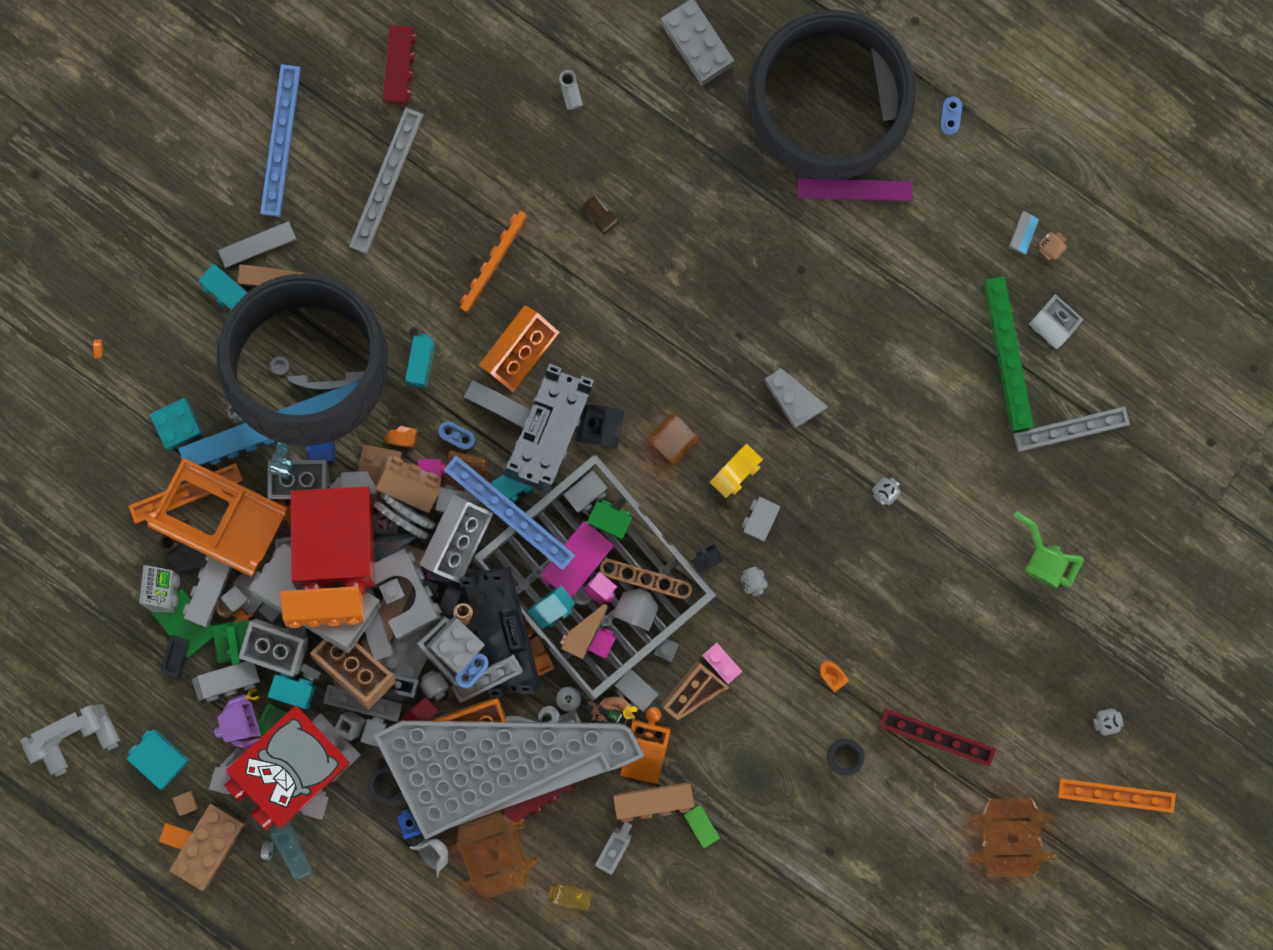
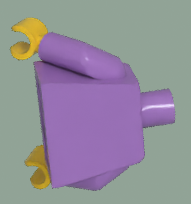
(239, 722)

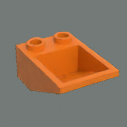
(653, 748)

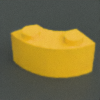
(736, 470)

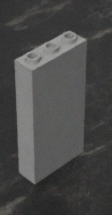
(277, 578)

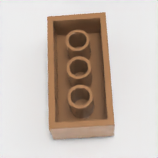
(354, 671)
(653, 800)
(207, 846)

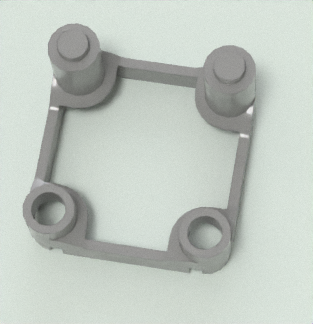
(46, 740)

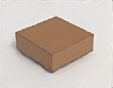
(185, 803)

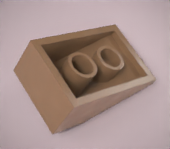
(373, 460)
(582, 635)

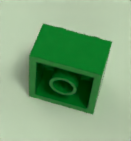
(610, 520)

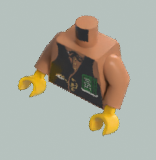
(611, 710)

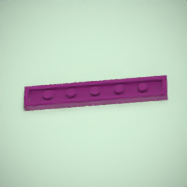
(854, 189)

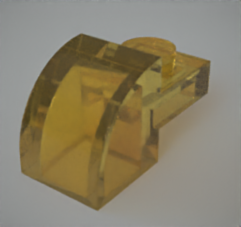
(570, 896)

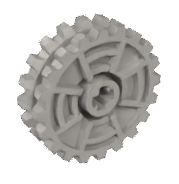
(405, 515)

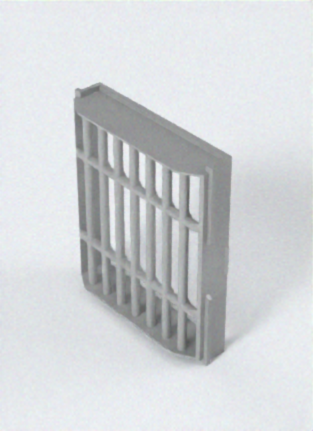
(524, 584)

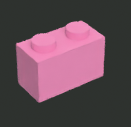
(722, 663)

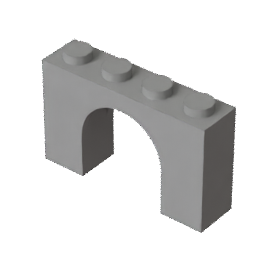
(424, 609)

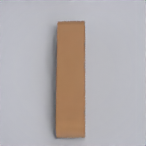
(638, 572)

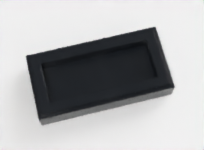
(175, 656)

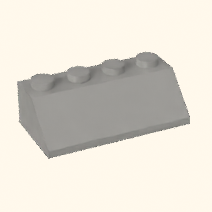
(456, 538)

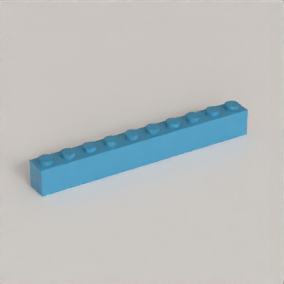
(242, 437)

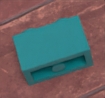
(551, 607)

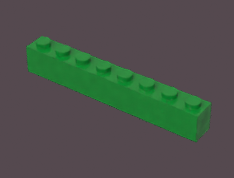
(1008, 354)

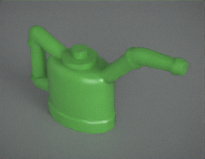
(1049, 562)

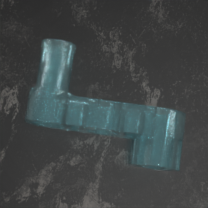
(278, 464)

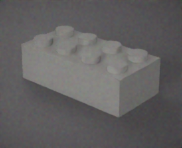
(697, 42)

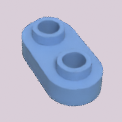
(949, 114)
(457, 435)
(472, 671)

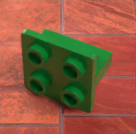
(229, 640)

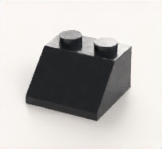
(600, 426)

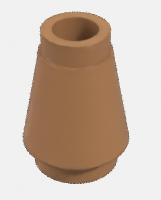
(463, 613)

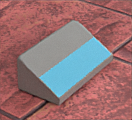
(1023, 232)

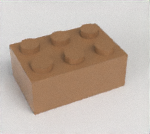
(408, 483)

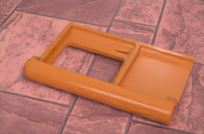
(243, 531)

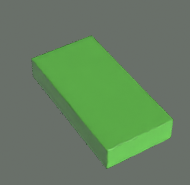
(701, 826)

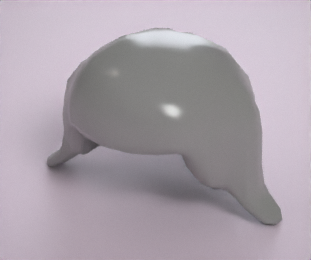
(426, 851)

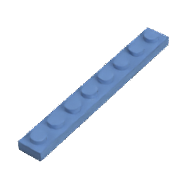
(280, 140)
(509, 512)

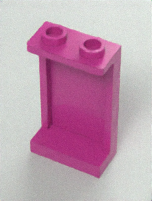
(589, 549)

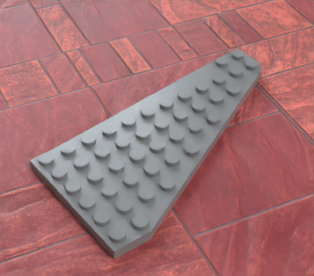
(476, 768)

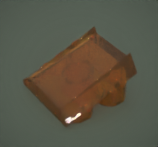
(673, 439)
(477, 464)

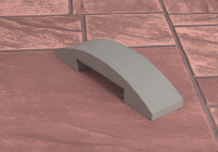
(303, 381)
(497, 403)

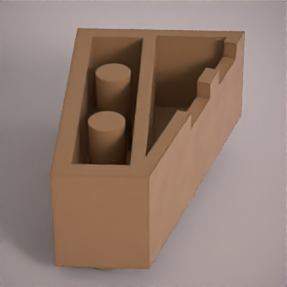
(692, 691)

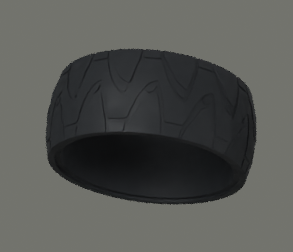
(838, 24)
(282, 295)

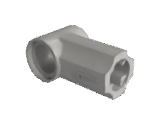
(570, 91)

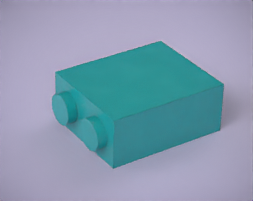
(420, 361)
(157, 758)

